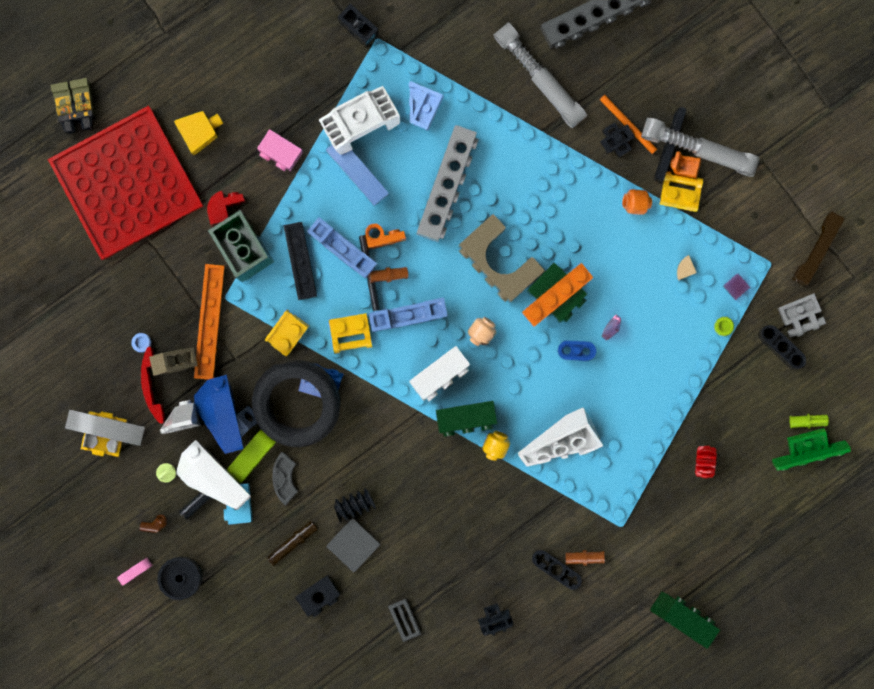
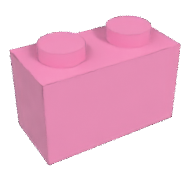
(279, 150)

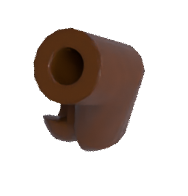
(156, 526)

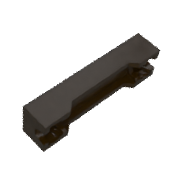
(829, 230)

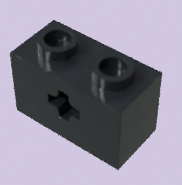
(358, 25)

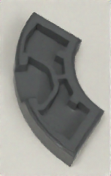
(282, 478)

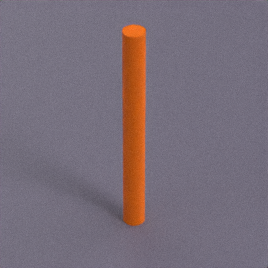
(624, 120)

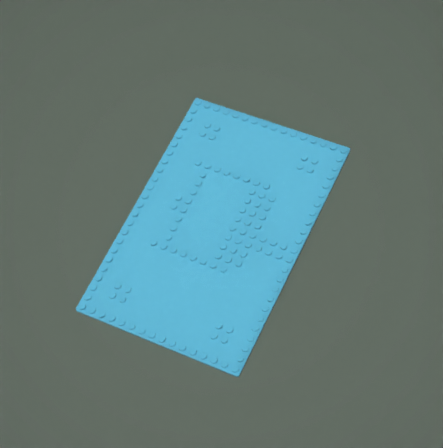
(558, 213)

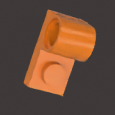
(394, 237)

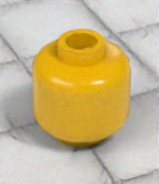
(496, 445)

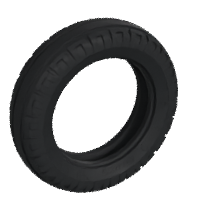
(296, 436)

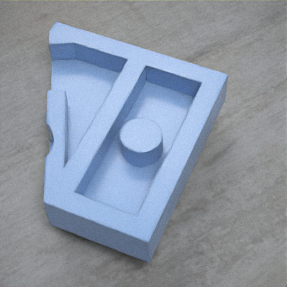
(423, 105)

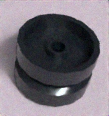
(191, 575)

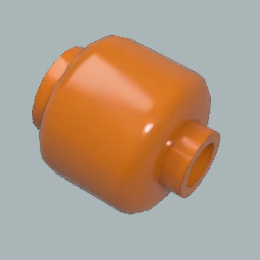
(636, 201)

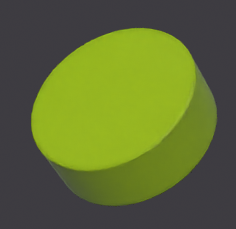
(723, 326)

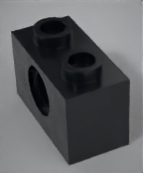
(307, 601)

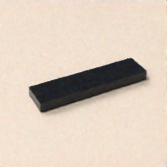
(668, 148)
(300, 261)

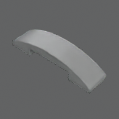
(105, 427)

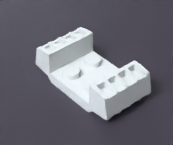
(359, 118)

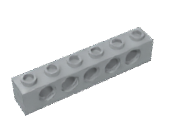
(459, 136)

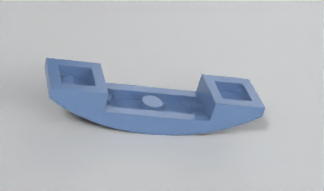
(342, 248)
(408, 315)

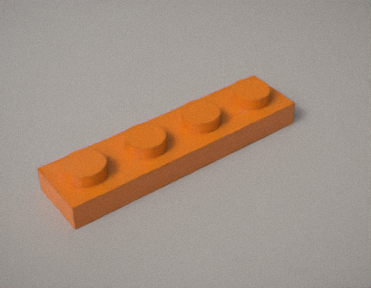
(557, 295)

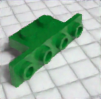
(809, 448)

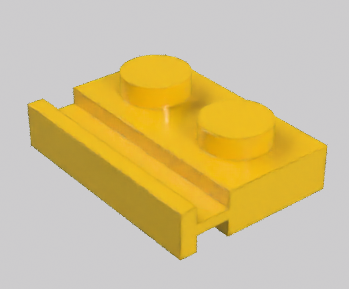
(287, 333)

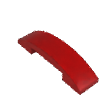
(156, 410)

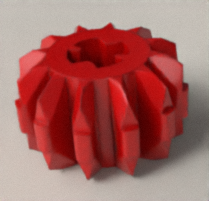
(705, 461)

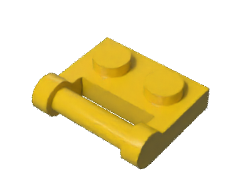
(681, 197)
(347, 327)

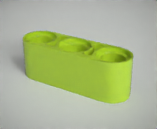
(250, 456)

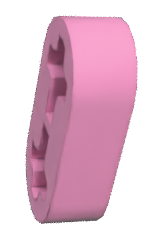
(134, 571)

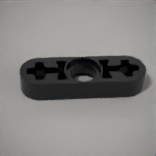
(565, 582)

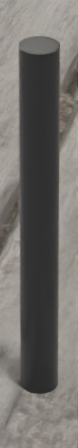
(372, 286)

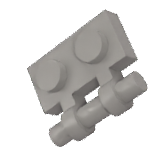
(801, 309)

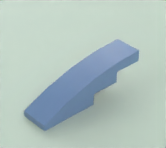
(359, 174)

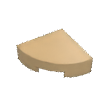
(685, 268)

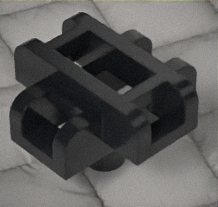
(618, 138)
(494, 617)

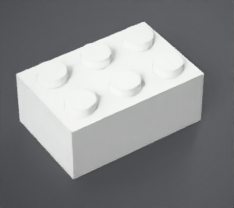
(440, 374)

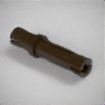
(295, 540)

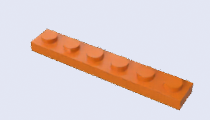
(209, 321)

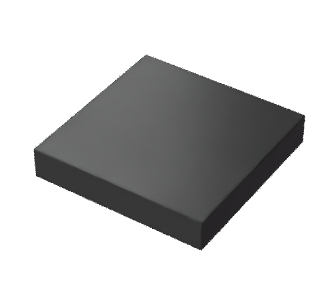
(353, 545)

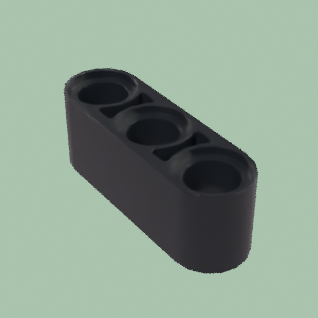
(791, 349)

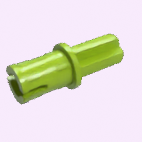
(808, 421)

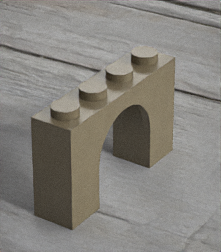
(475, 249)

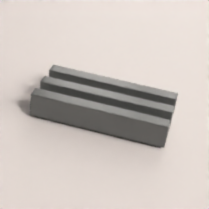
(398, 604)

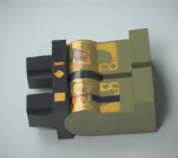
(74, 111)

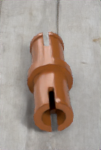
(388, 274)
(585, 558)

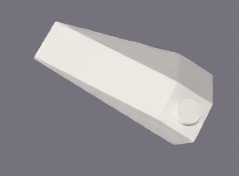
(181, 418)
(568, 436)
(204, 473)

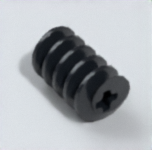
(354, 504)

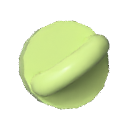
(166, 472)

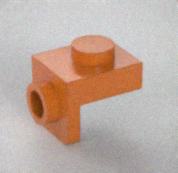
(685, 165)

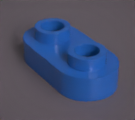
(576, 352)

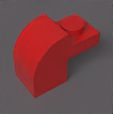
(218, 206)

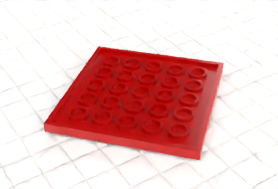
(125, 183)

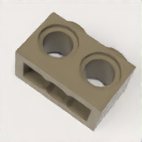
(173, 361)

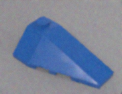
(218, 411)

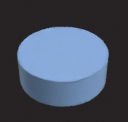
(141, 342)

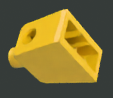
(198, 130)

